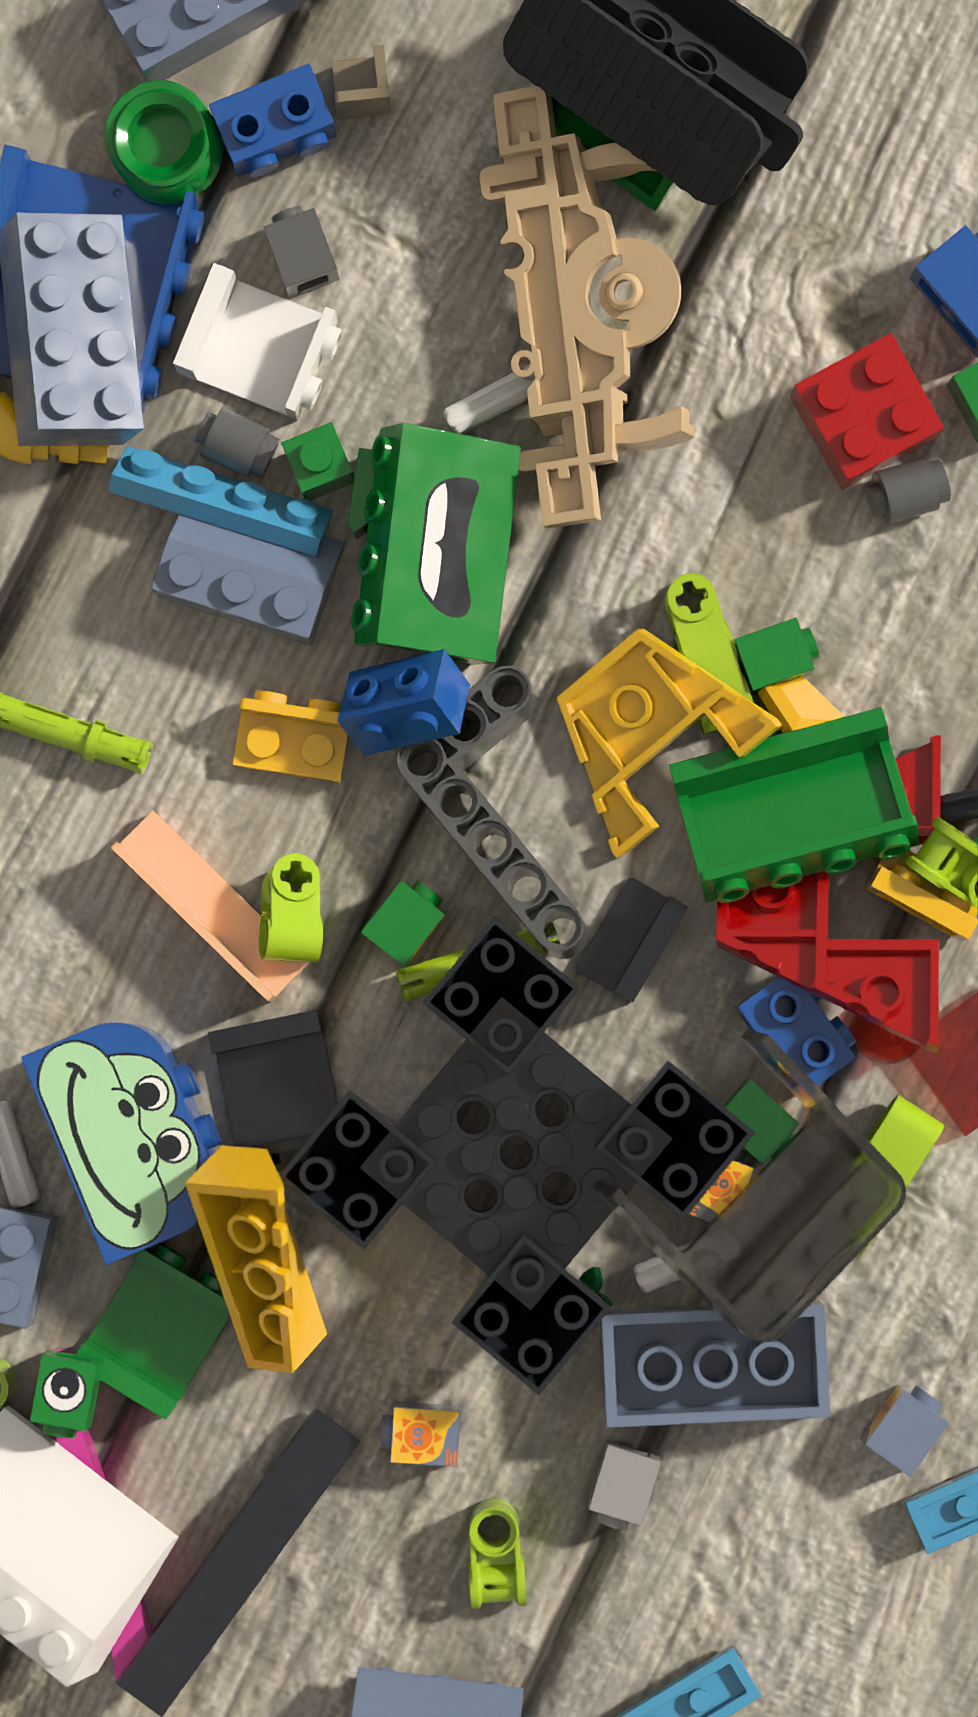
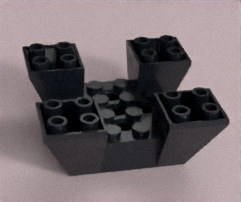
(530, 1303)

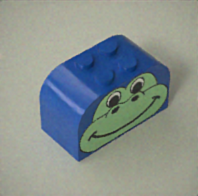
(124, 1131)

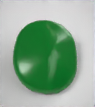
(163, 141)

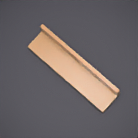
(204, 902)

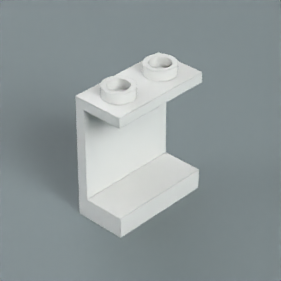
(257, 345)

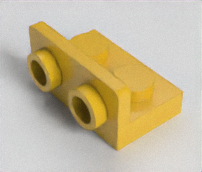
(291, 737)
(919, 897)

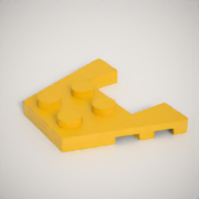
(637, 707)

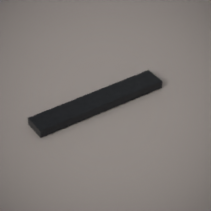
(237, 1562)

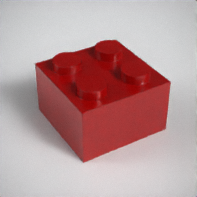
(866, 411)

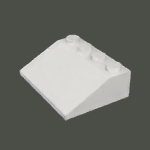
(69, 1553)

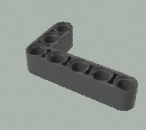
(482, 818)

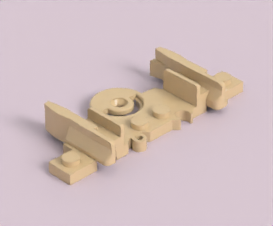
(574, 356)

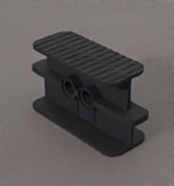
(670, 80)

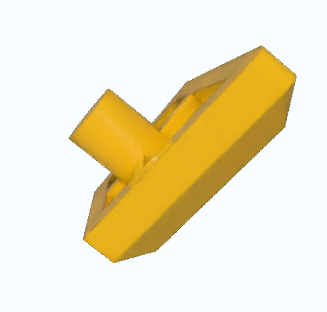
(797, 704)

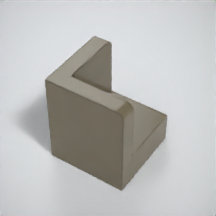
(361, 86)

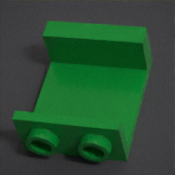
(158, 1329)

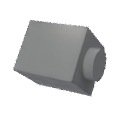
(623, 1485)

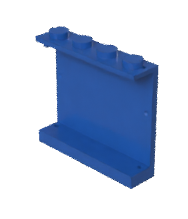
(154, 246)

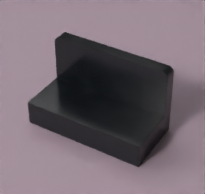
(631, 939)

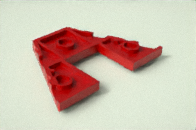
(875, 979)

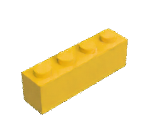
(256, 1257)

